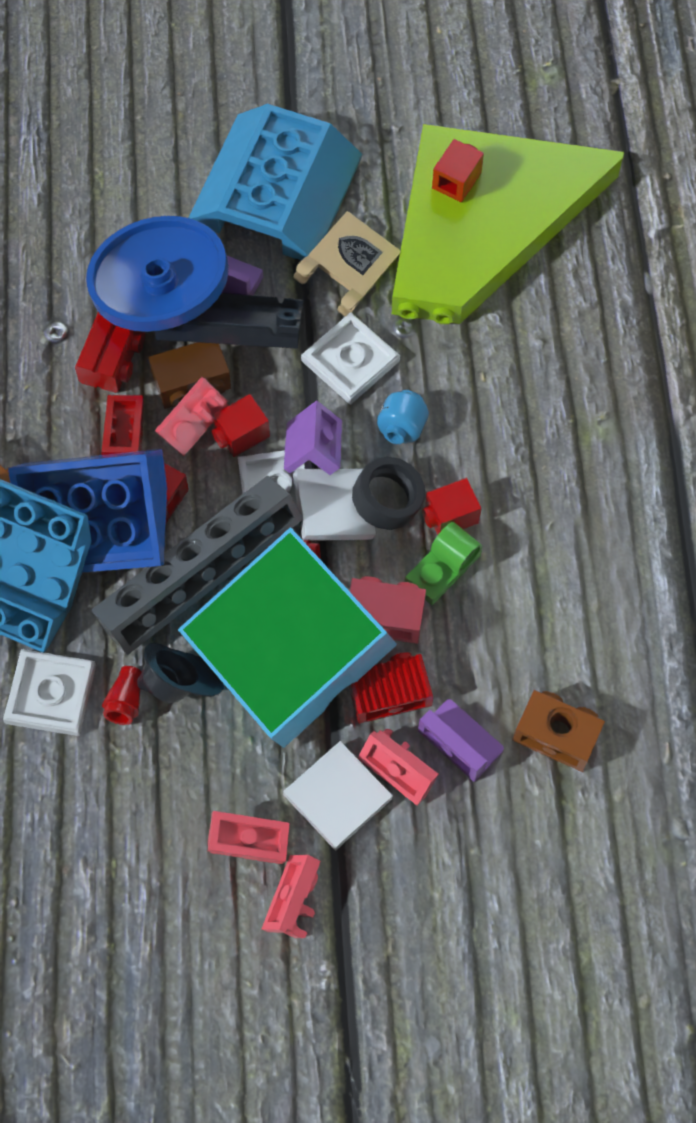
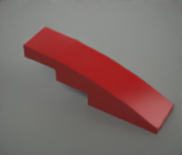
(123, 424)

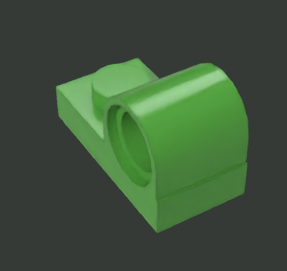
(446, 562)

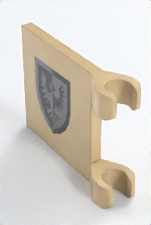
(352, 257)

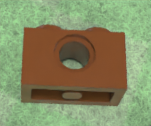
(569, 748)

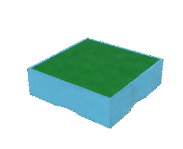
(286, 637)

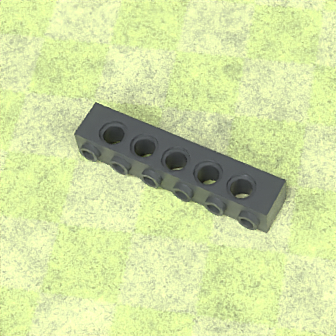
(197, 564)

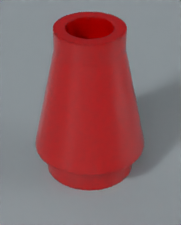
(123, 699)

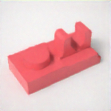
(191, 416)
(398, 765)
(248, 837)
(287, 904)

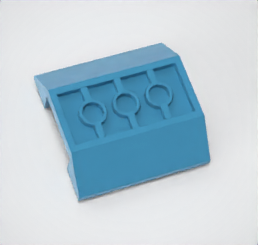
(279, 178)
(39, 564)

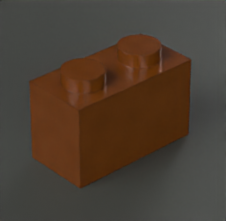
(182, 367)

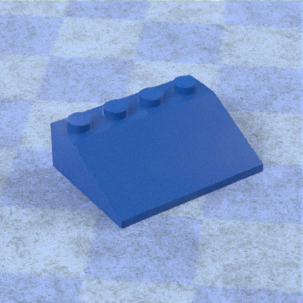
(118, 494)

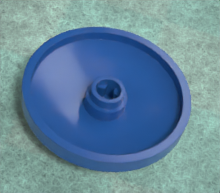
(157, 273)

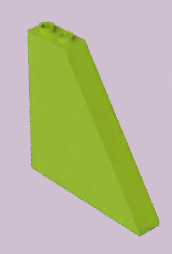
(466, 250)

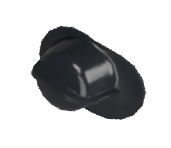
(175, 674)

